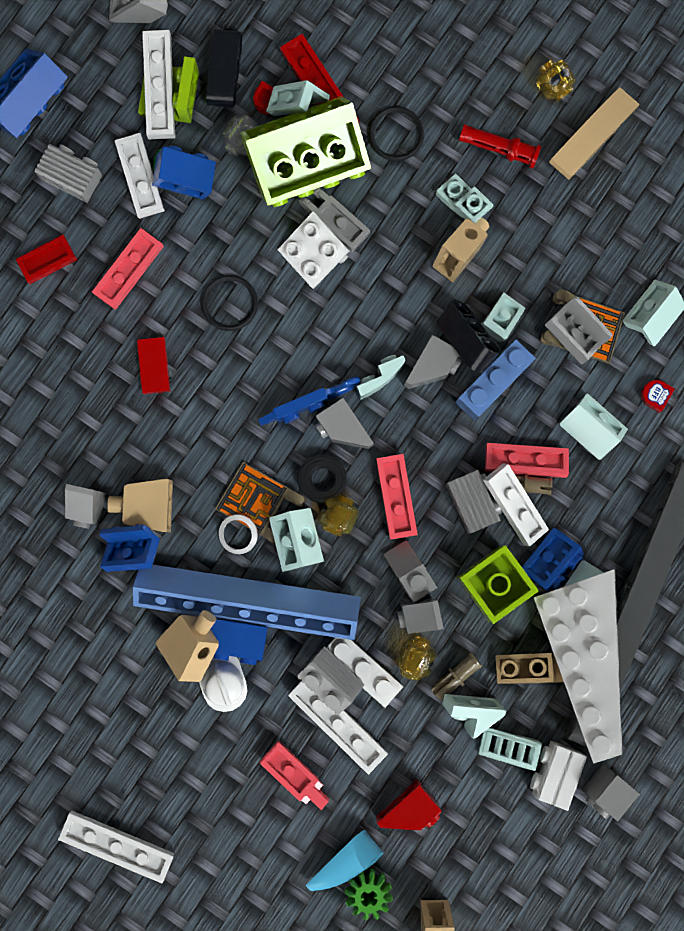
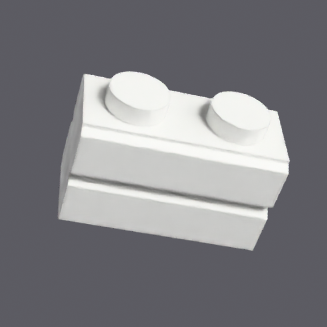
(558, 775)

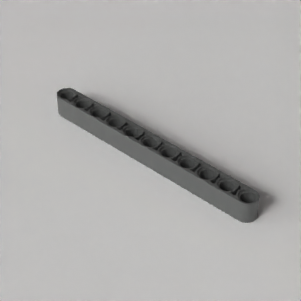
(646, 579)

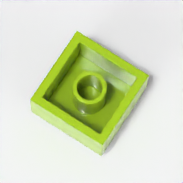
(497, 584)

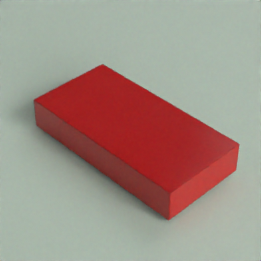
(46, 259)
(153, 365)

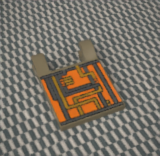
(608, 316)
(257, 498)

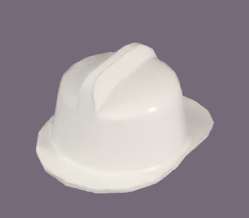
(224, 684)

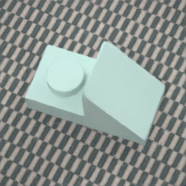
(503, 317)
(476, 711)

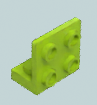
(184, 91)

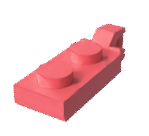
(294, 775)

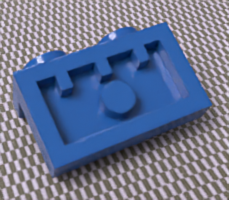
(553, 561)

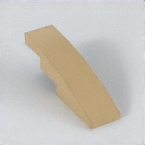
(594, 133)

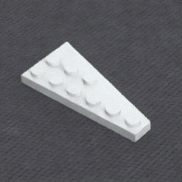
(585, 645)

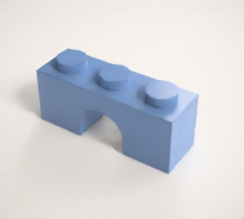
(495, 380)

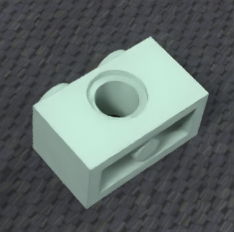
(296, 539)

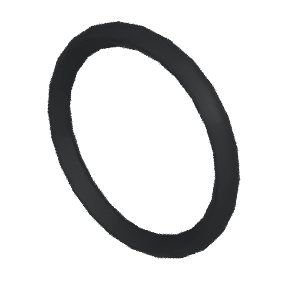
(394, 157)
(229, 327)

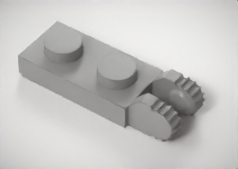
(338, 219)

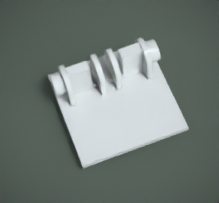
(313, 250)

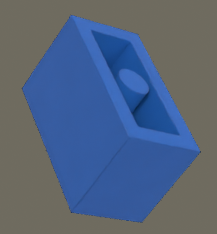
(184, 172)
(239, 641)

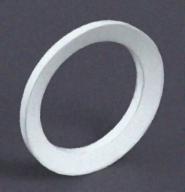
(252, 526)

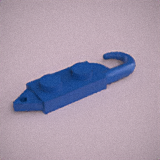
(313, 402)

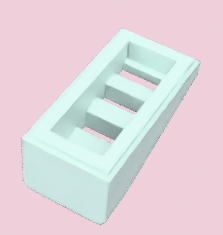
(530, 763)

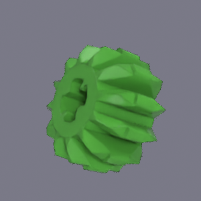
(368, 904)

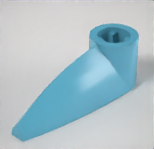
(347, 863)

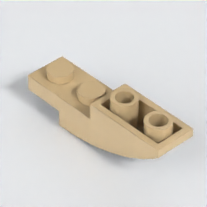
(527, 669)

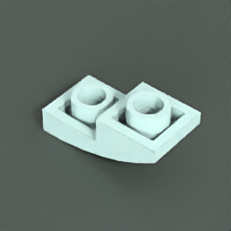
(463, 200)
(387, 371)

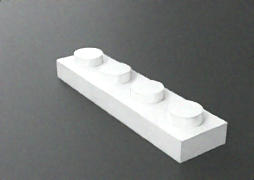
(158, 84)
(340, 728)
(116, 846)

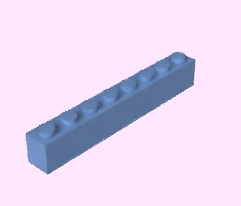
(247, 601)

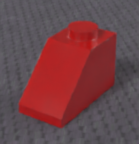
(410, 810)

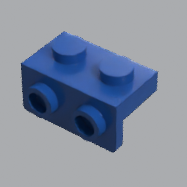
(129, 548)

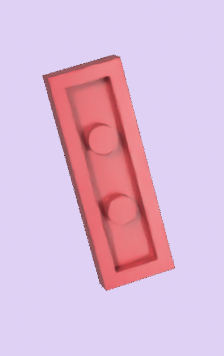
(128, 269)
(528, 459)
(396, 496)

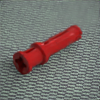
(511, 148)

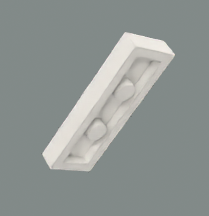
(139, 175)
(515, 504)
(376, 679)

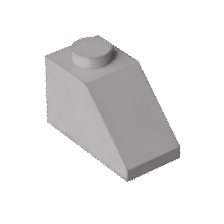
(137, 10)
(434, 363)
(342, 426)
(83, 505)
(410, 571)
(420, 616)

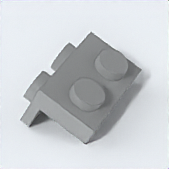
(578, 329)

